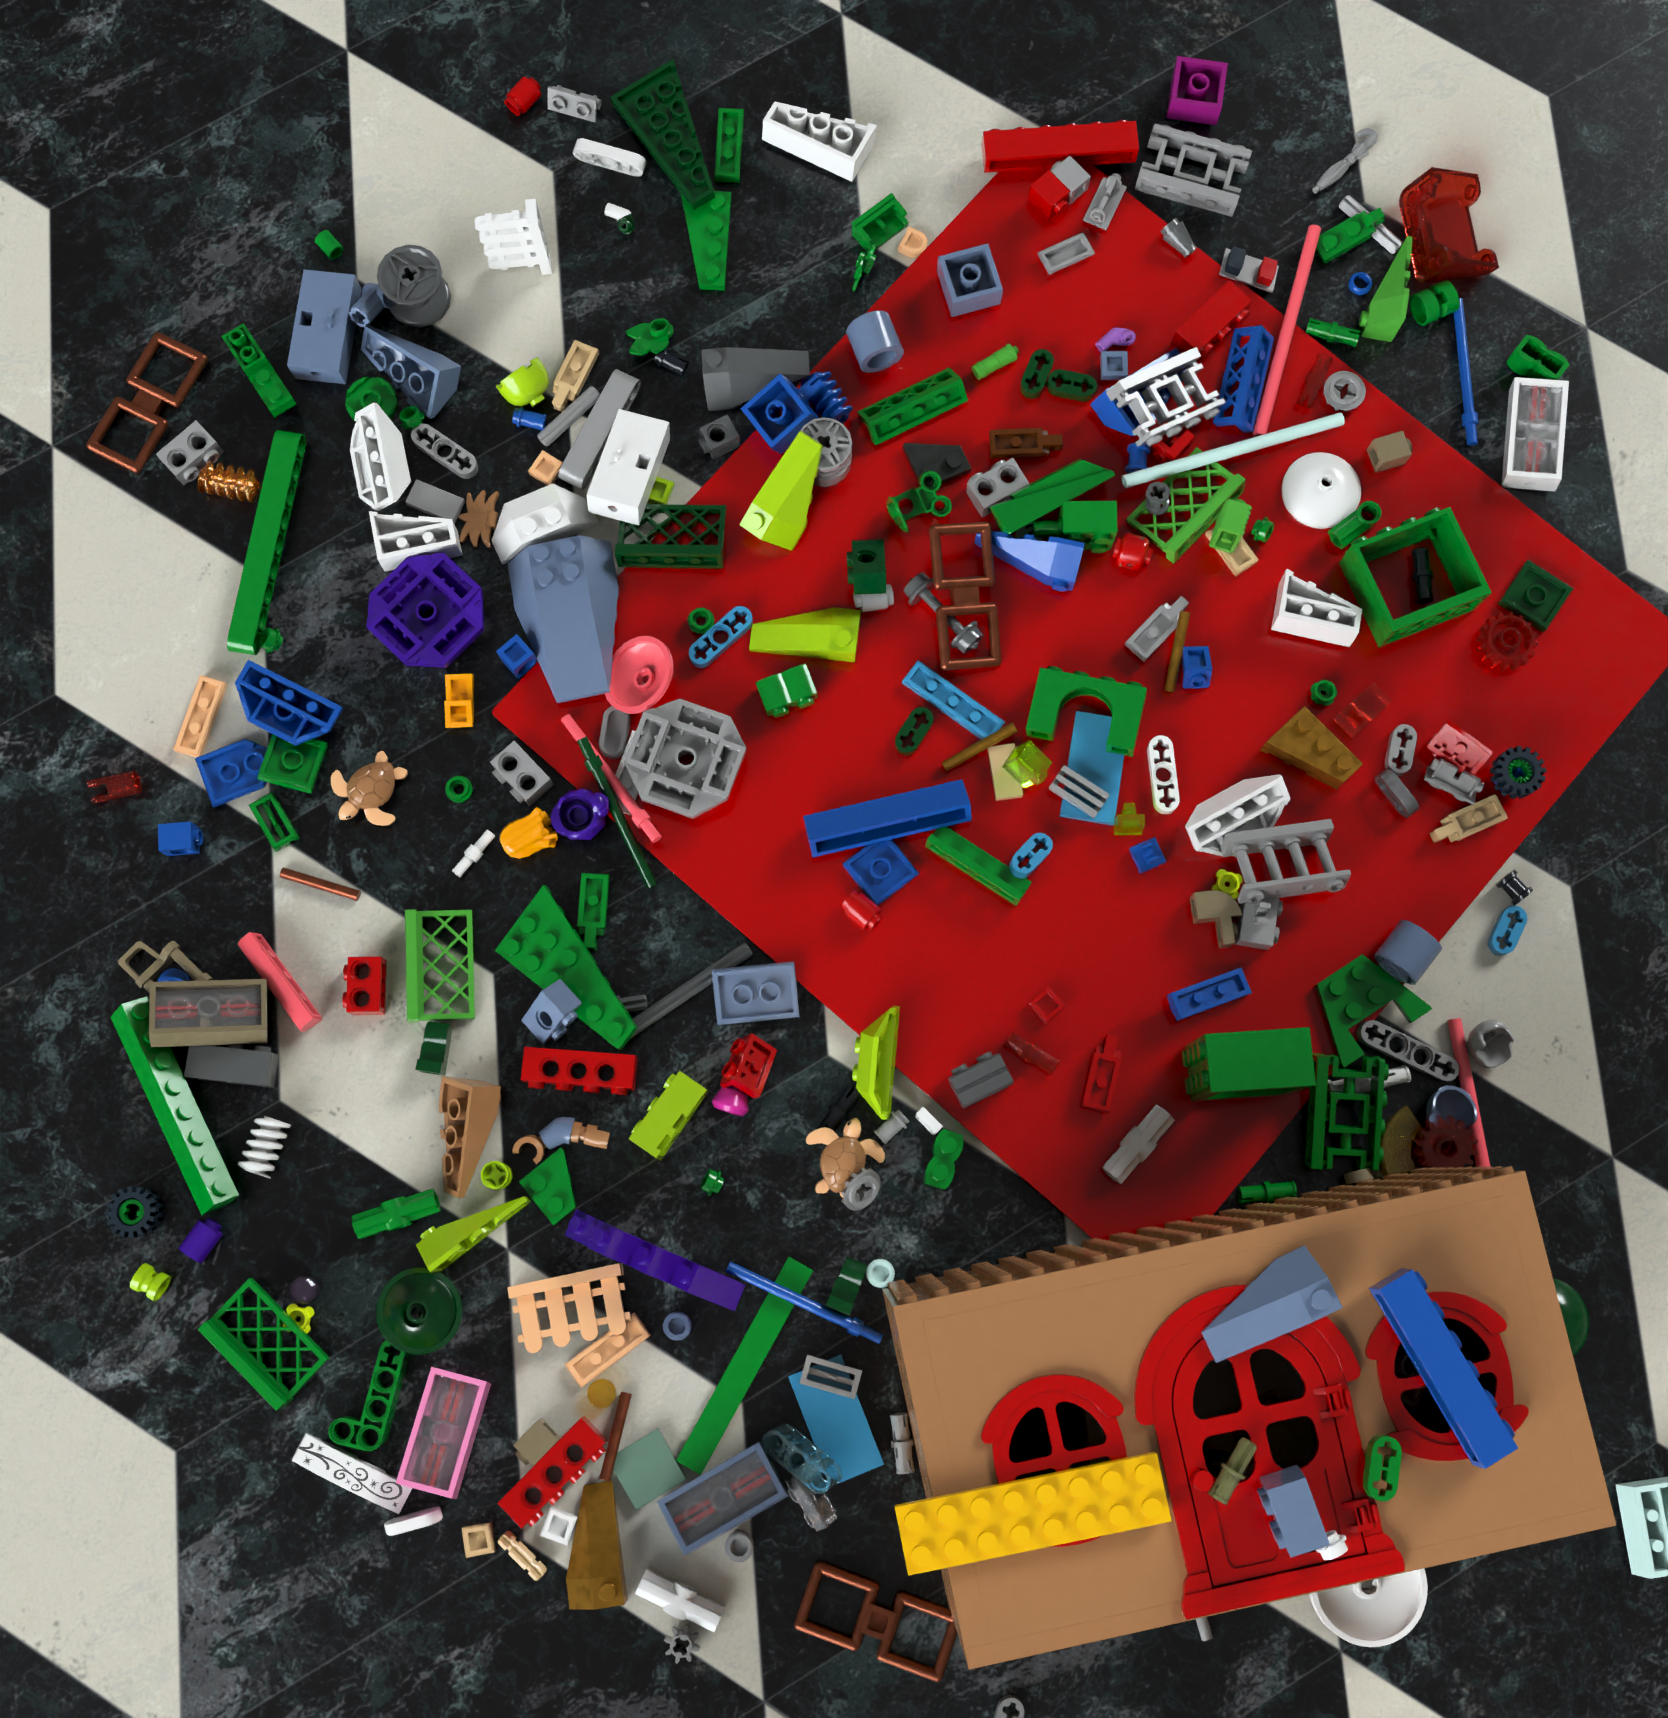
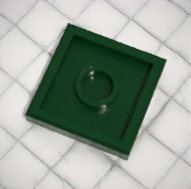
(1535, 595)

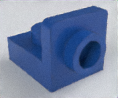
(1196, 667)

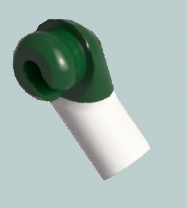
(624, 217)

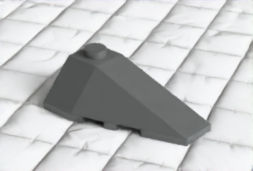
(740, 373)

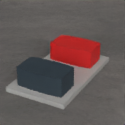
(1249, 270)

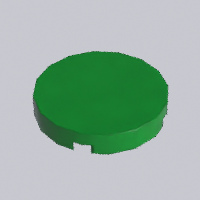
(369, 391)

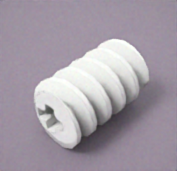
(263, 1146)

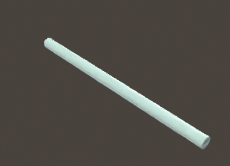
(1232, 450)

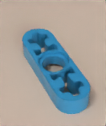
(739, 628)

